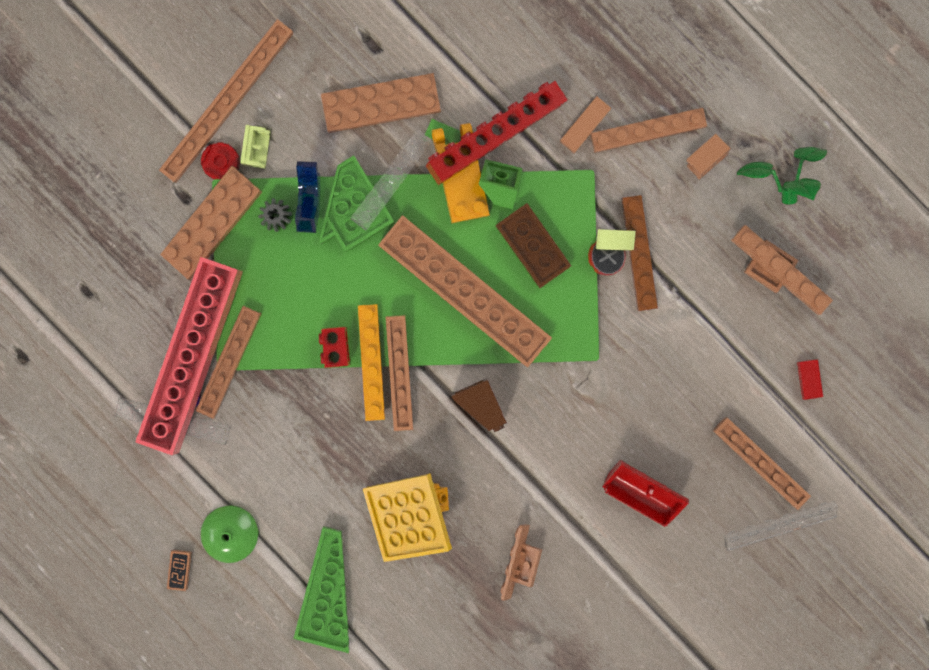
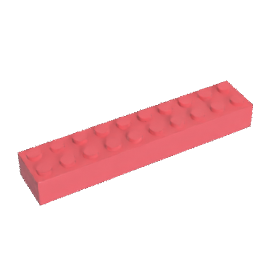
(189, 356)

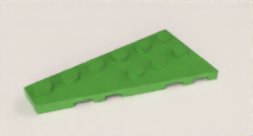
(324, 607)

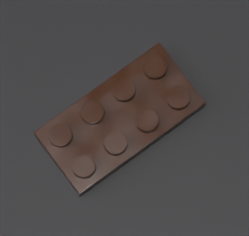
(533, 245)

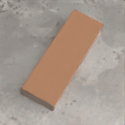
(585, 124)

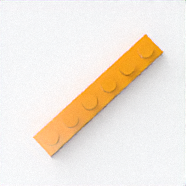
(371, 362)

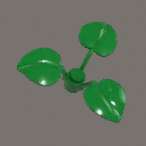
(791, 189)

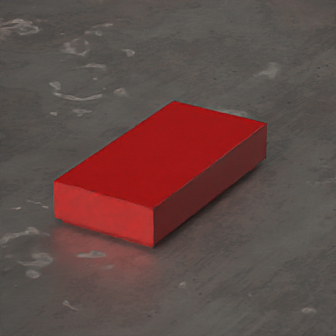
(810, 379)

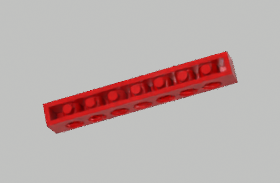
(549, 92)

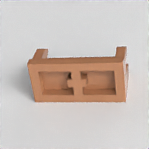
(708, 156)

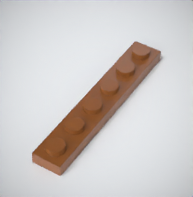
(640, 256)

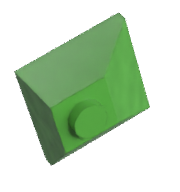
(500, 182)

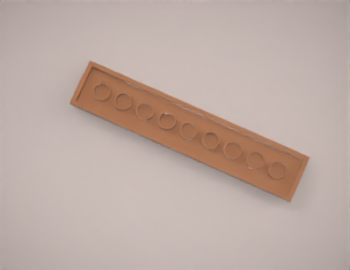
(465, 291)

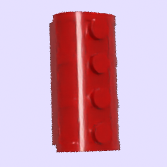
(644, 493)

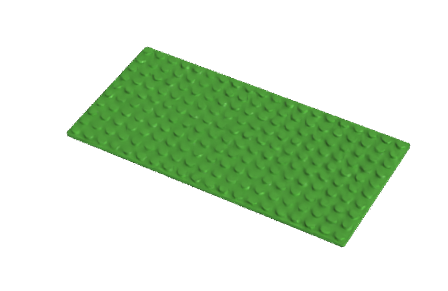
(319, 286)

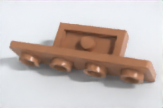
(522, 565)

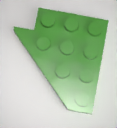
(347, 194)

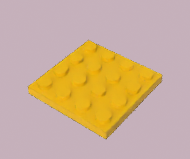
(407, 518)

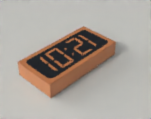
(179, 570)

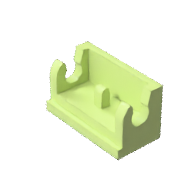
(255, 147)

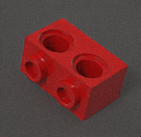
(340, 347)

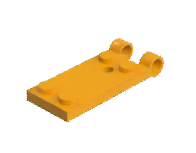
(462, 191)

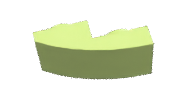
(615, 239)

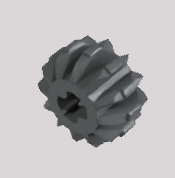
(273, 208)

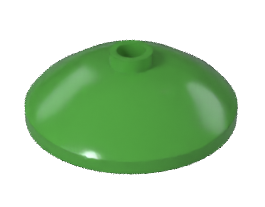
(239, 527)

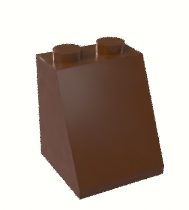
(481, 404)

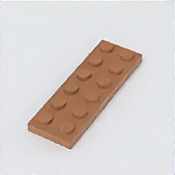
(380, 103)
(211, 222)

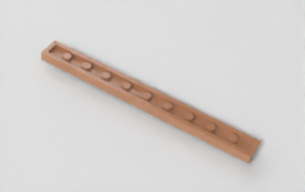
(226, 101)

